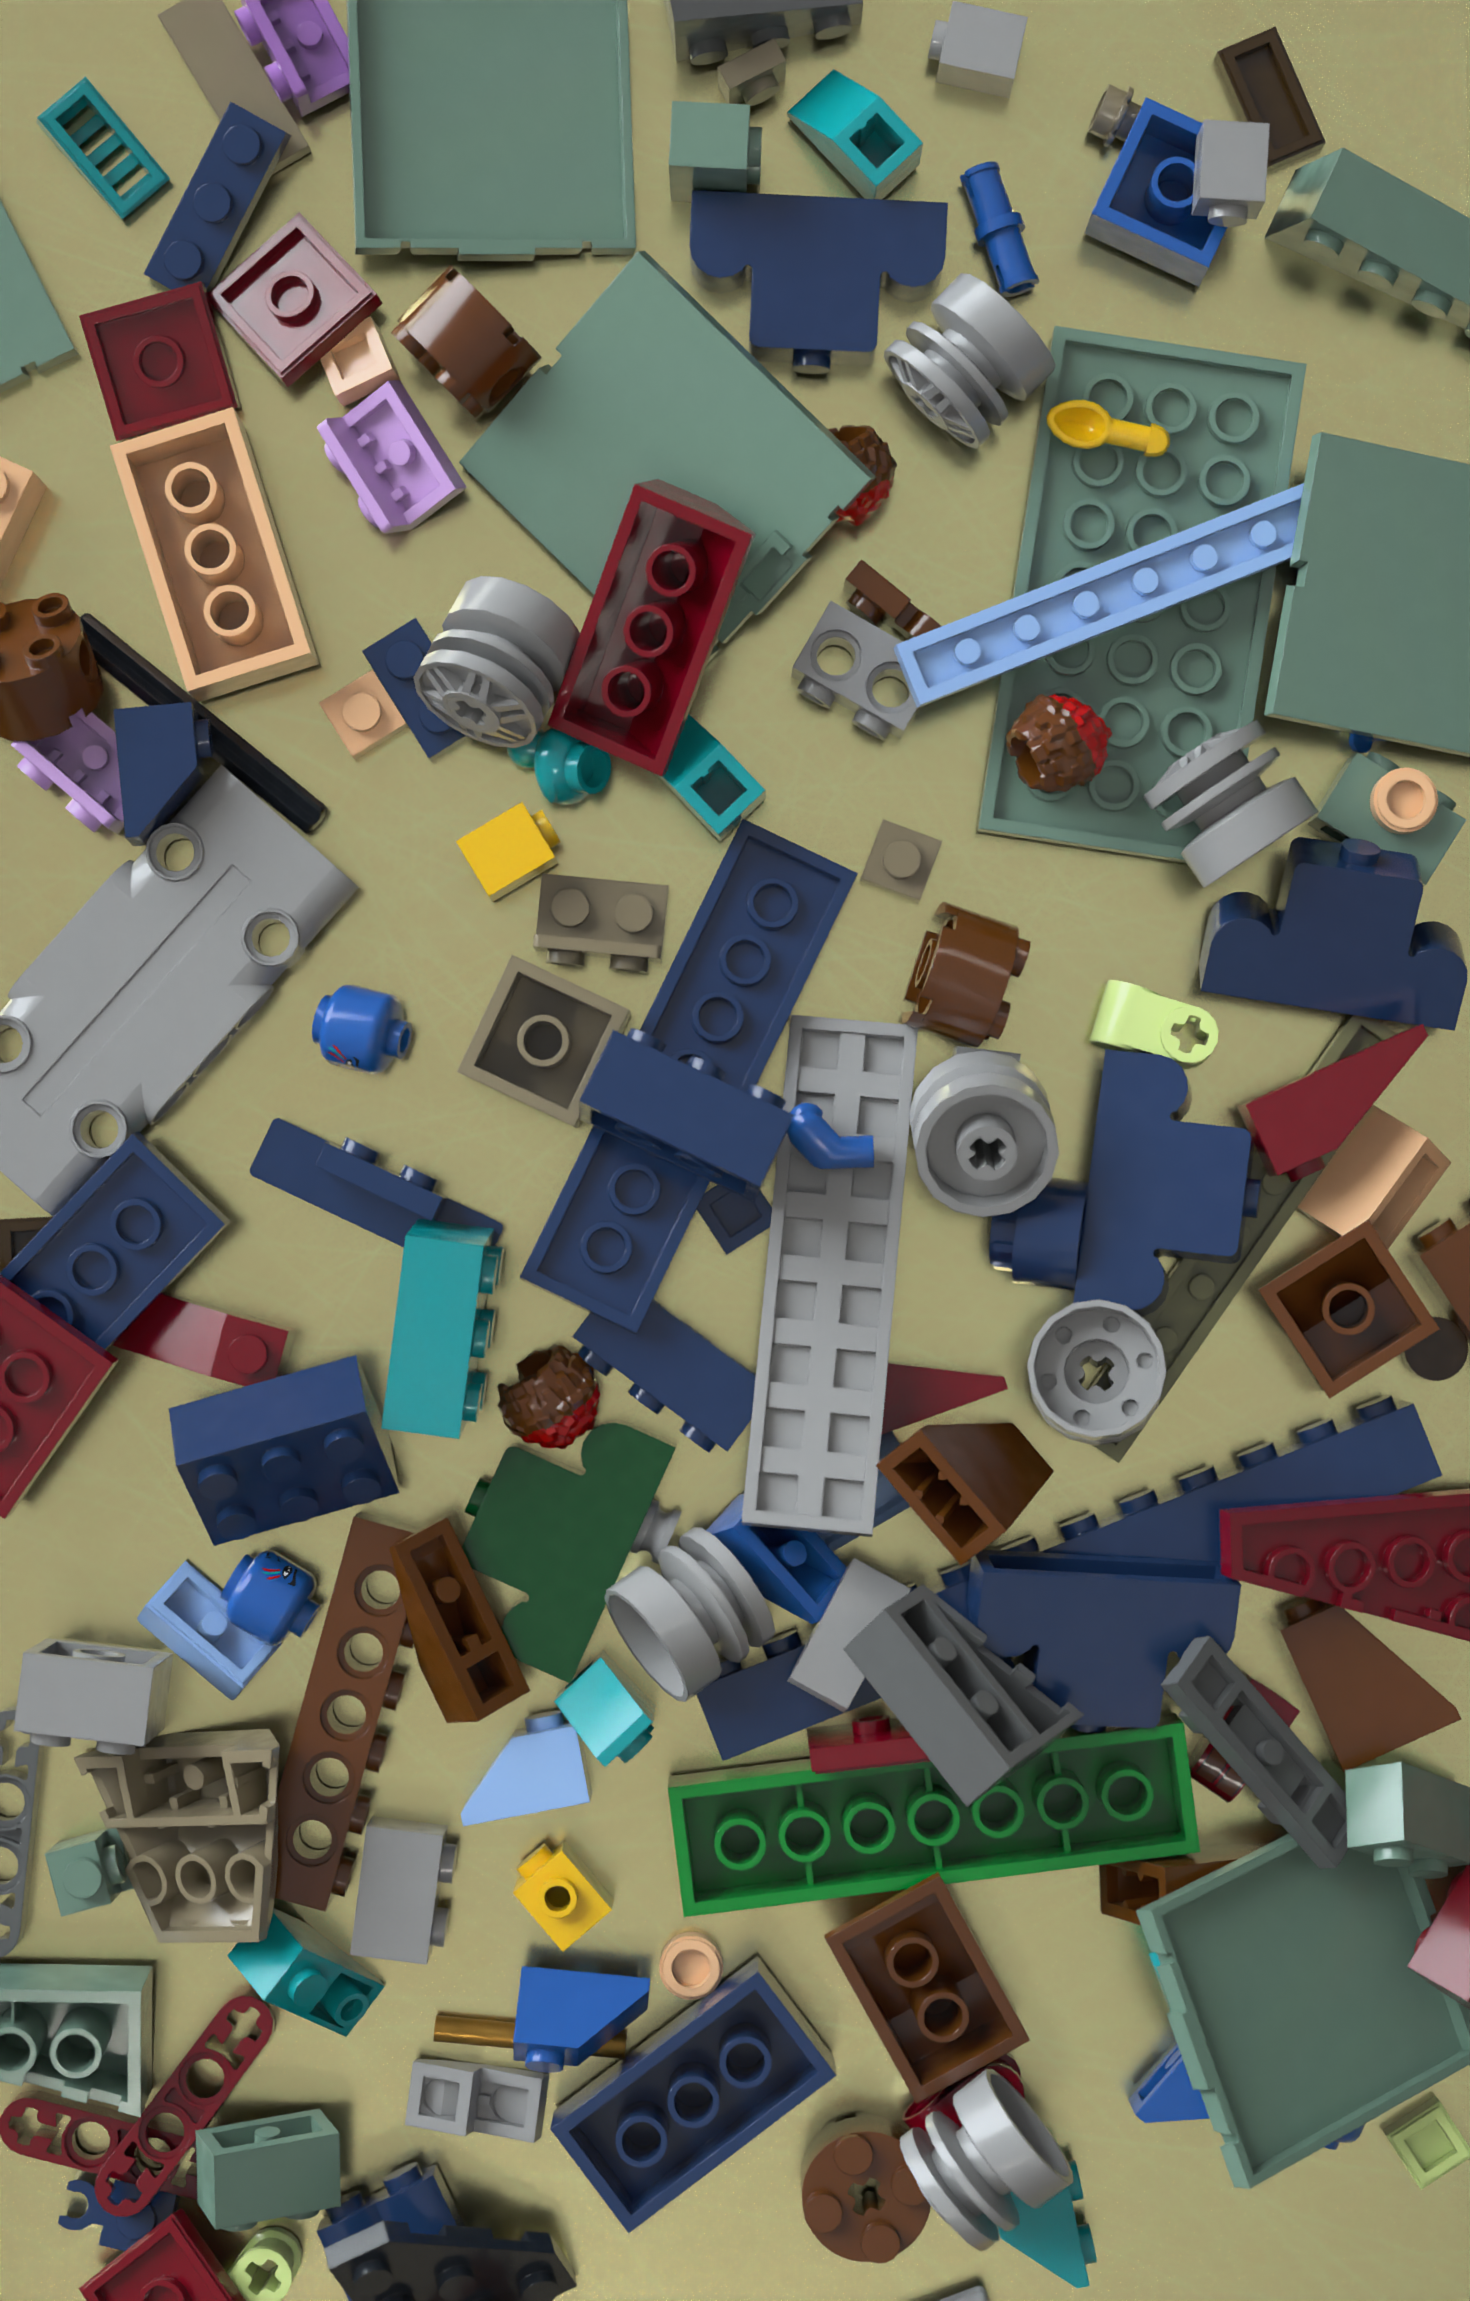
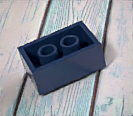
(685, 1112)
(283, 1450)

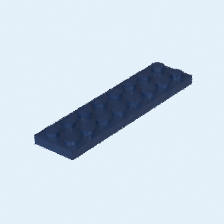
(718, 1003)

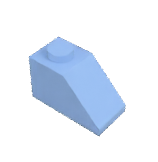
(534, 1773)

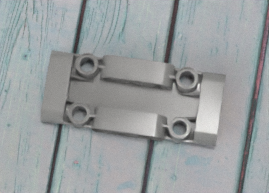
(153, 983)

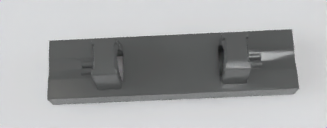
(1260, 1750)

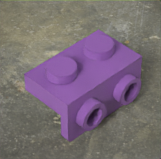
(304, 46)

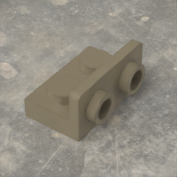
(601, 920)

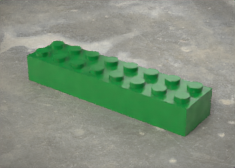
(806, 1836)

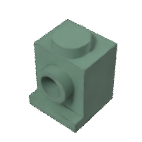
(88, 1870)

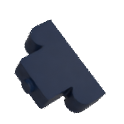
(816, 267)
(1339, 939)
(1158, 1185)
(1099, 1624)

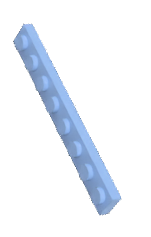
(1100, 598)

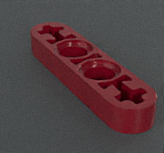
(180, 2101)
(118, 2124)

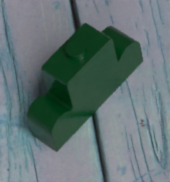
(563, 1536)

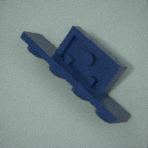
(354, 1186)

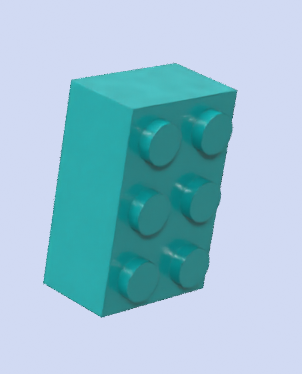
(441, 1328)

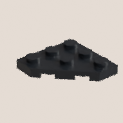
(451, 2266)

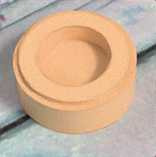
(1403, 800)
(691, 1965)

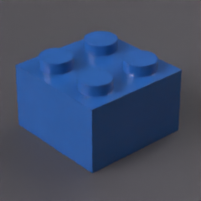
(1150, 197)

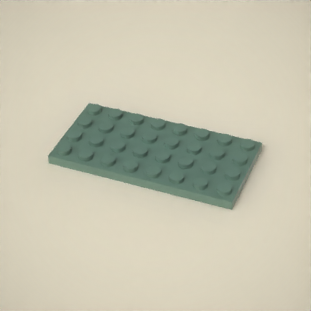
(1179, 671)

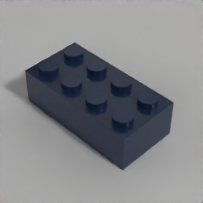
(693, 2094)

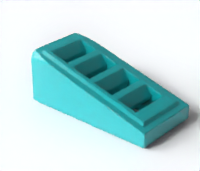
(67, 107)

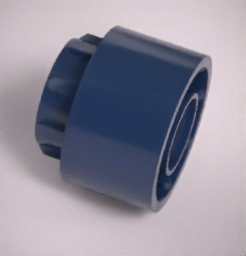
(1042, 1237)

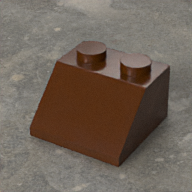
(1348, 1309)

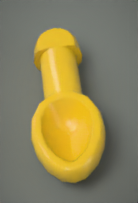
(1090, 426)

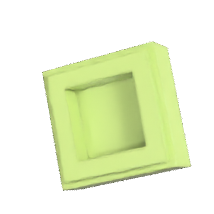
(1428, 2142)

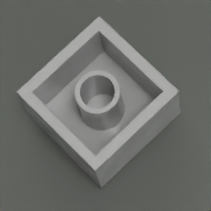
(92, 1695)

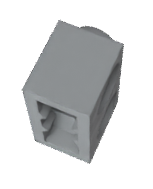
(872, 660)

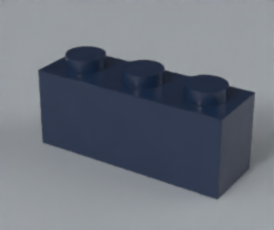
(676, 1370)

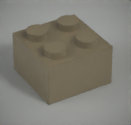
(541, 1039)

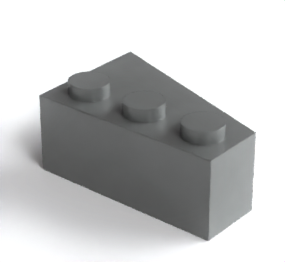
(711, 28)
(955, 1694)

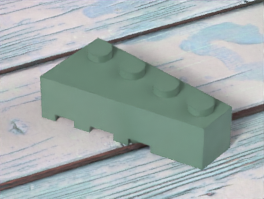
(1378, 233)
(79, 2031)

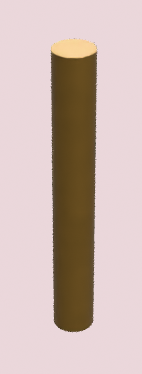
(501, 2035)

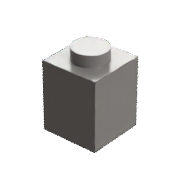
(978, 48)
(1230, 171)

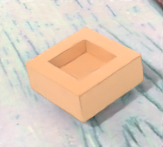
(359, 363)
(363, 714)

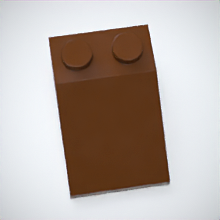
(927, 1987)

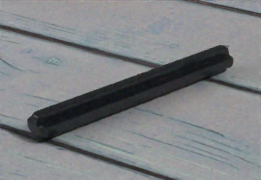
(228, 747)

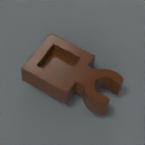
(878, 599)

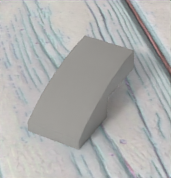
(823, 1664)
(476, 2098)

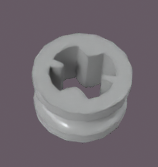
(655, 1531)

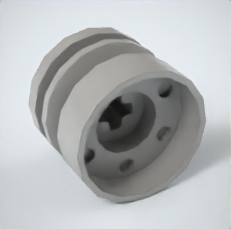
(981, 350)
(497, 662)
(1229, 802)
(1099, 1335)
(689, 1614)
(976, 2166)

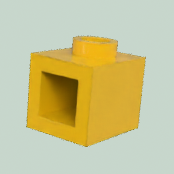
(510, 850)
(561, 1893)

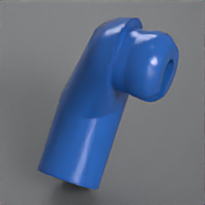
(823, 1146)

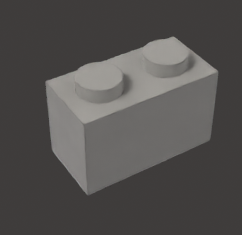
(401, 1890)

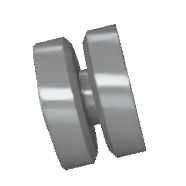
(983, 1133)

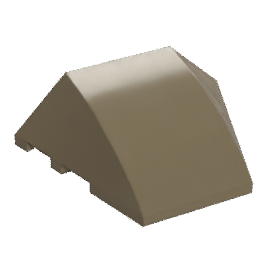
(197, 1830)

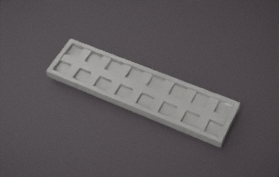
(831, 1285)

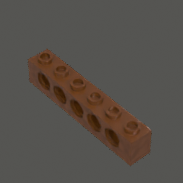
(316, 1875)

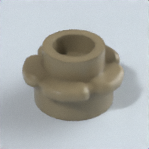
(1114, 115)

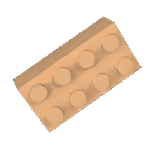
(214, 555)

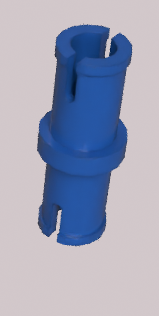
(999, 229)

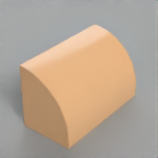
(1376, 1176)

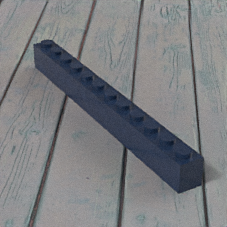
(1362, 1458)

